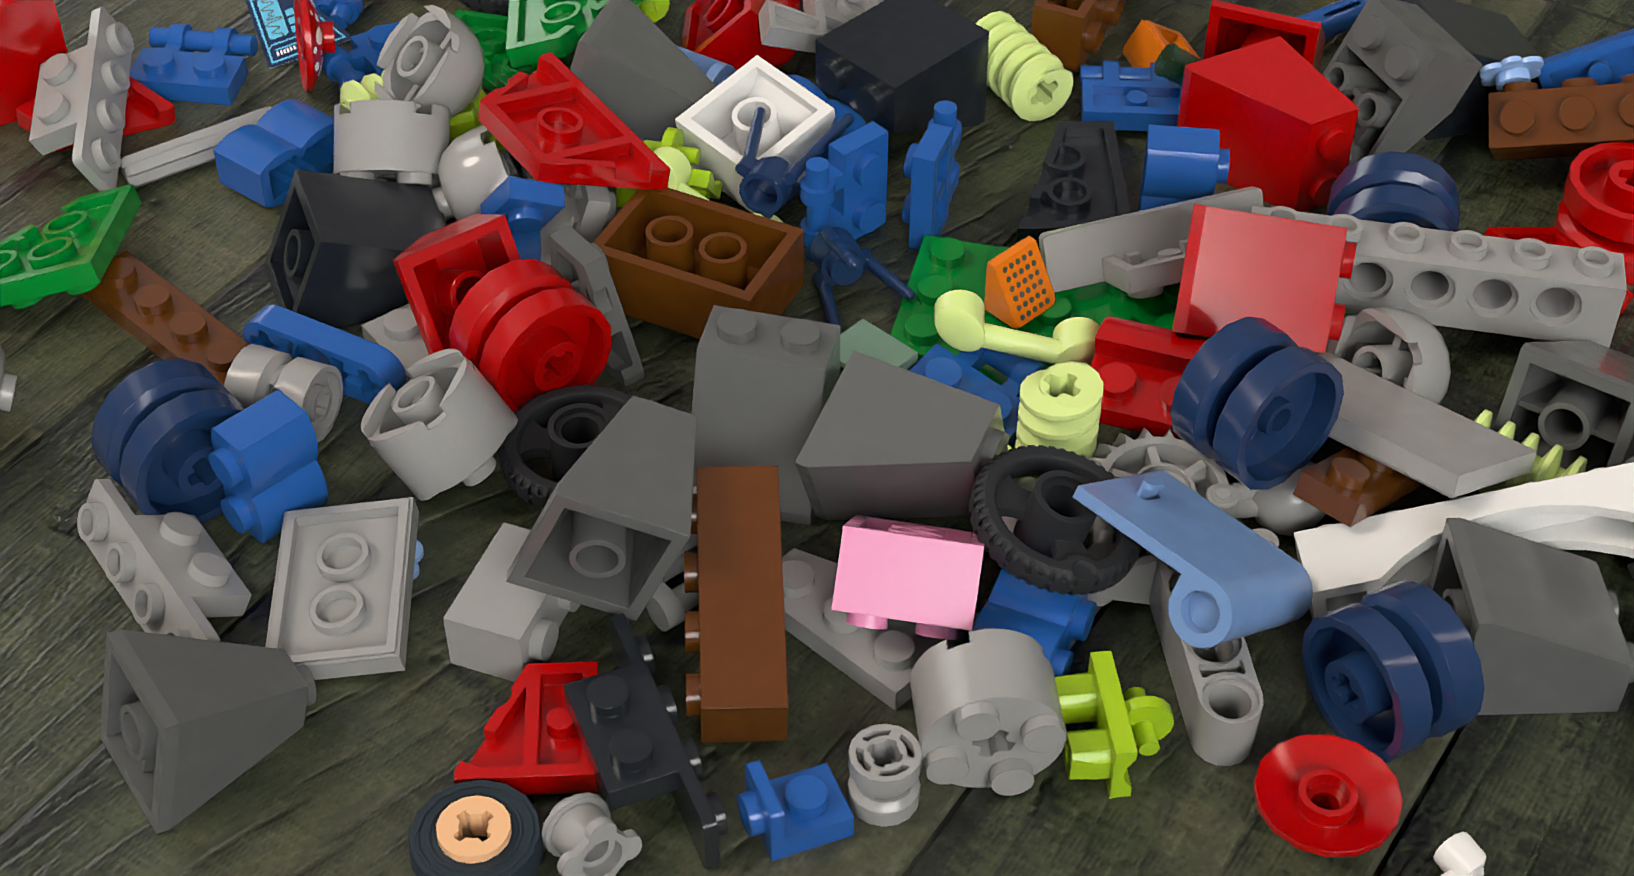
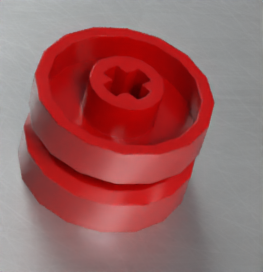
(1601, 201)
(530, 332)

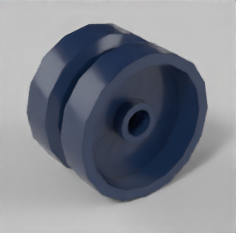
(1395, 190)
(1256, 402)
(158, 437)
(1393, 669)

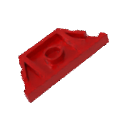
(568, 132)

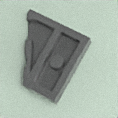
(589, 274)

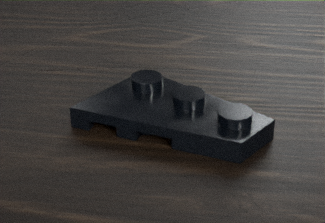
(1078, 180)

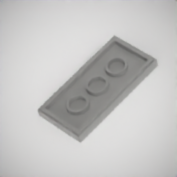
(1422, 436)

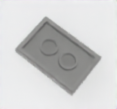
(345, 587)

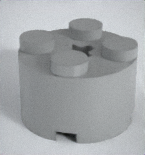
(390, 141)
(439, 425)
(987, 711)

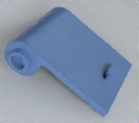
(1229, 574)

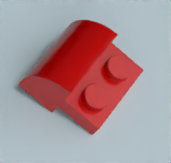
(1140, 373)

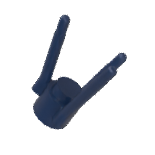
(772, 180)
(842, 263)

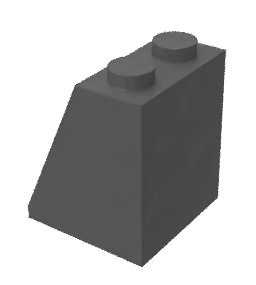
(761, 394)
(897, 445)
(616, 514)
(1535, 620)

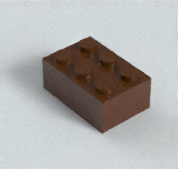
(686, 254)

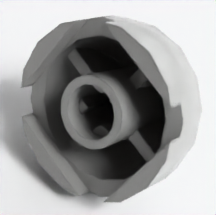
(432, 62)
(470, 173)
(1397, 348)

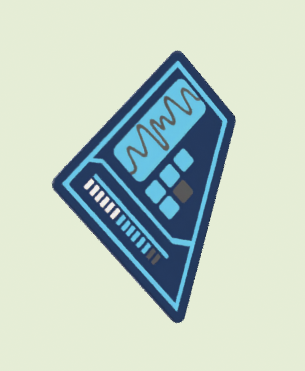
(277, 32)

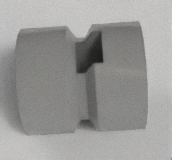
(309, 383)

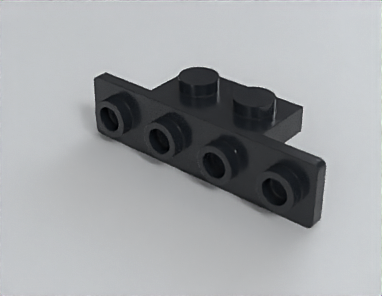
(634, 740)

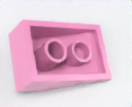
(908, 576)

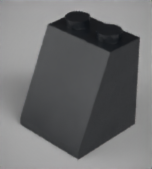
(1490, 40)
(904, 61)
(340, 245)

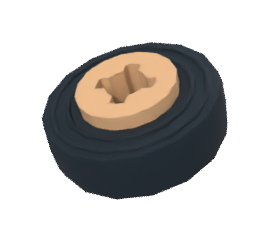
(447, 822)

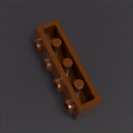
(1074, 27)
(1559, 120)
(740, 606)

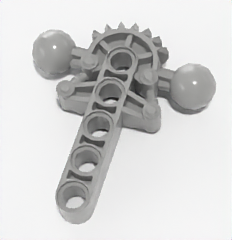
(1216, 683)

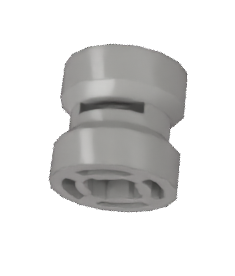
(884, 774)

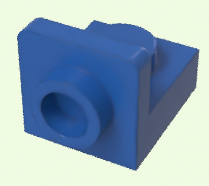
(527, 208)
(794, 809)

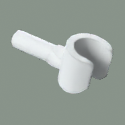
(1460, 856)

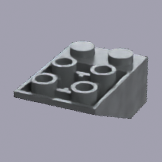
(1399, 75)

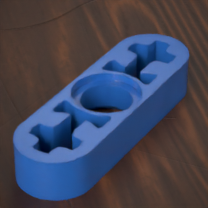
(362, 364)

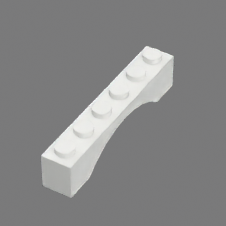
(1564, 512)

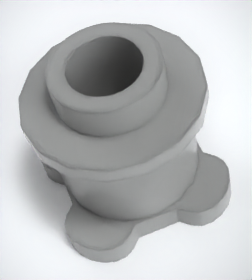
(587, 838)

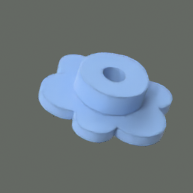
(1511, 70)

